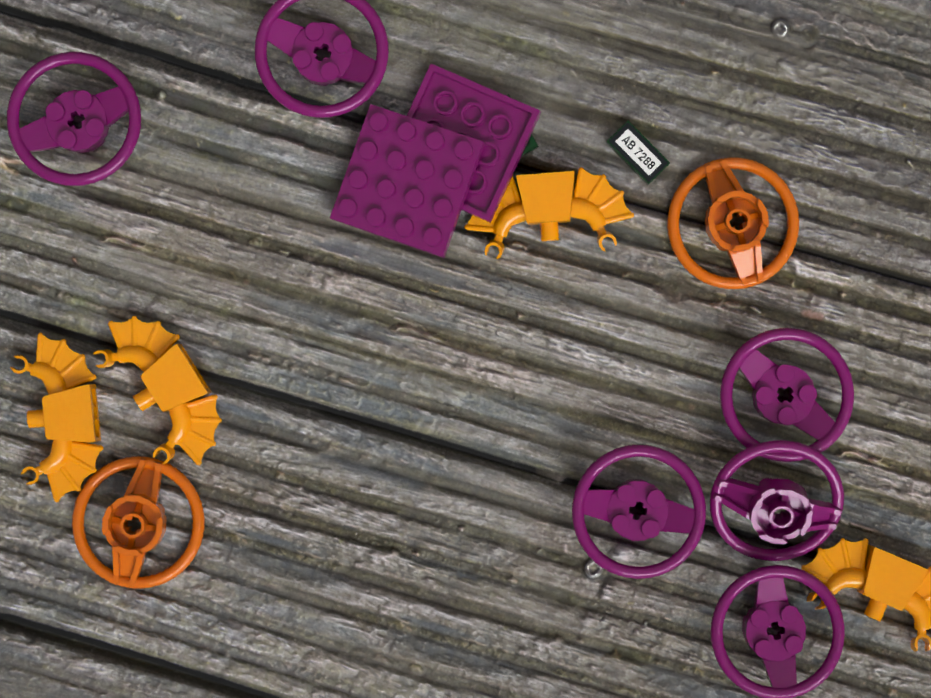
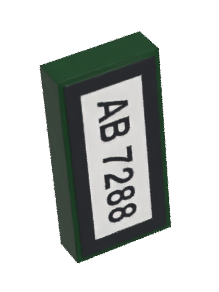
(637, 152)

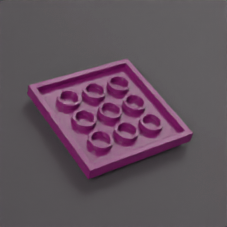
(483, 115)
(407, 180)

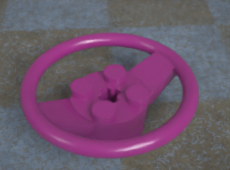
(302, 44)
(56, 127)
(800, 408)
(762, 501)
(658, 515)
(778, 650)

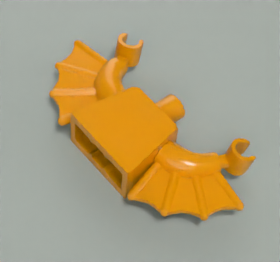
(550, 200)
(170, 382)
(67, 415)
(878, 576)

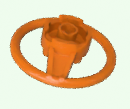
(742, 244)
(140, 502)

